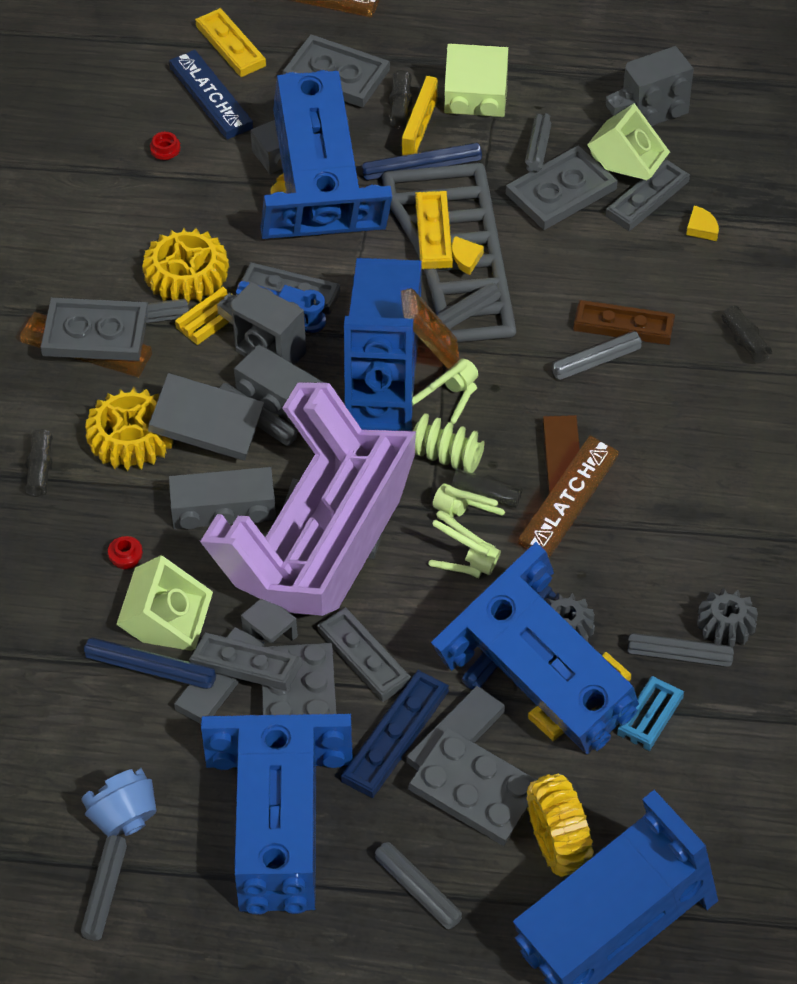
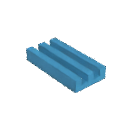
(638, 735)

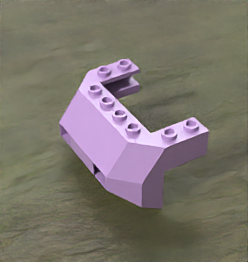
(330, 515)

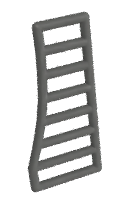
(489, 236)

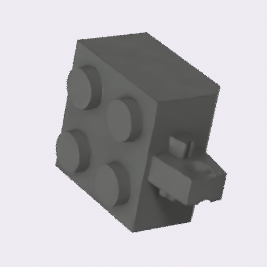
(657, 86)
(265, 320)

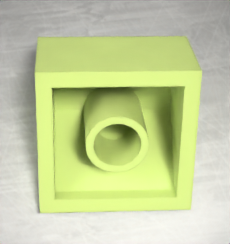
(476, 80)
(628, 145)
(165, 605)

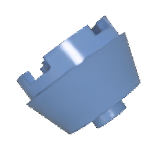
(121, 803)

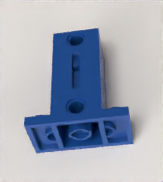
(318, 164)
(381, 345)
(541, 653)
(276, 799)
(618, 899)

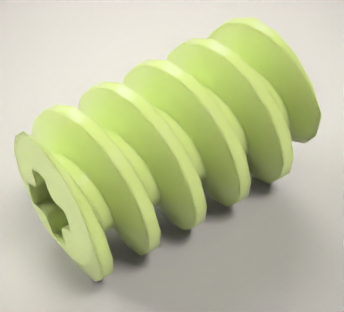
(447, 445)

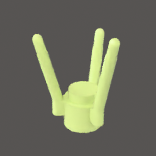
(457, 378)
(455, 501)
(480, 555)

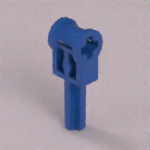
(304, 300)

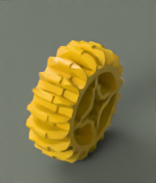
(185, 265)
(130, 440)
(559, 824)

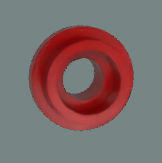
(165, 146)
(126, 559)

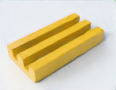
(200, 314)

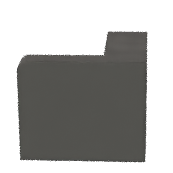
(269, 621)

